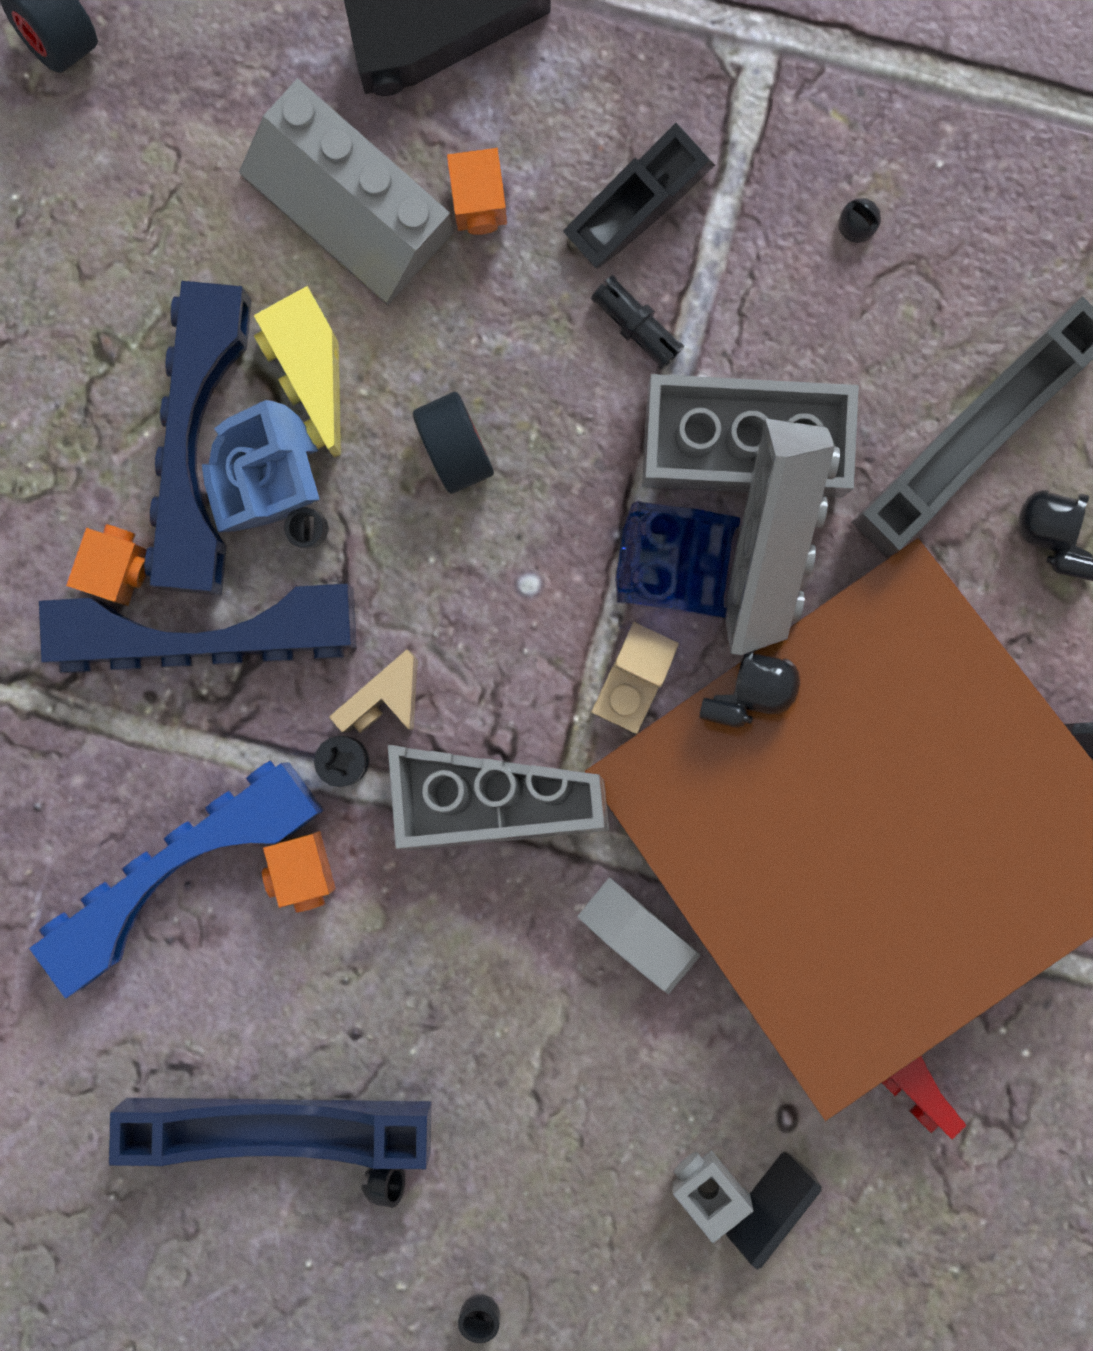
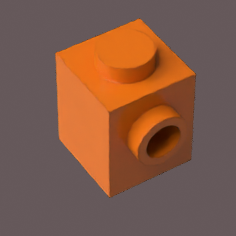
(477, 191)
(108, 564)
(298, 872)

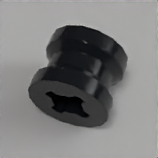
(350, 757)

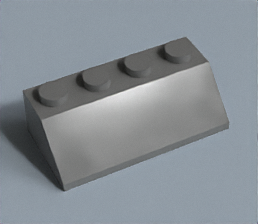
(344, 192)
(777, 533)

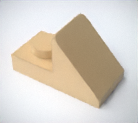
(635, 678)
(393, 686)

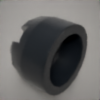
(854, 226)
(298, 528)
(384, 1186)
(479, 1319)

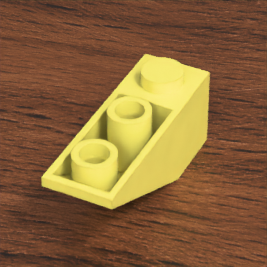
(309, 354)

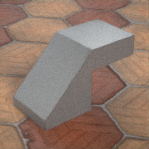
(638, 936)

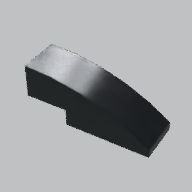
(638, 196)

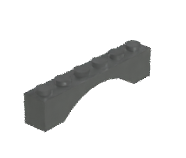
(979, 431)

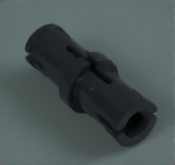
(637, 322)

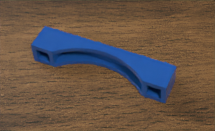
(95, 938)

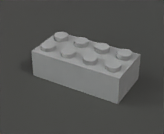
(710, 428)

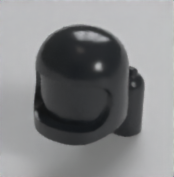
(1055, 524)
(761, 686)

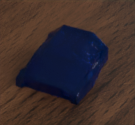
(684, 549)

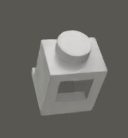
(714, 1211)

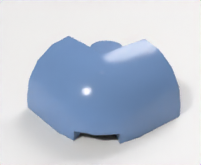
(259, 467)

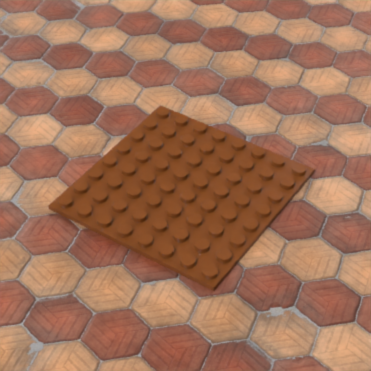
(879, 843)

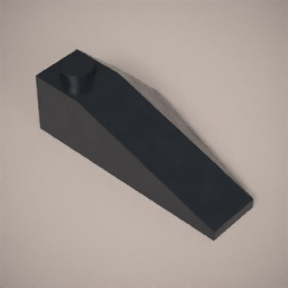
(414, 39)

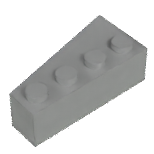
(477, 801)

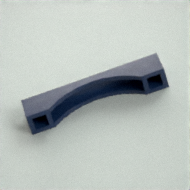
(208, 339)
(92, 632)
(204, 1129)

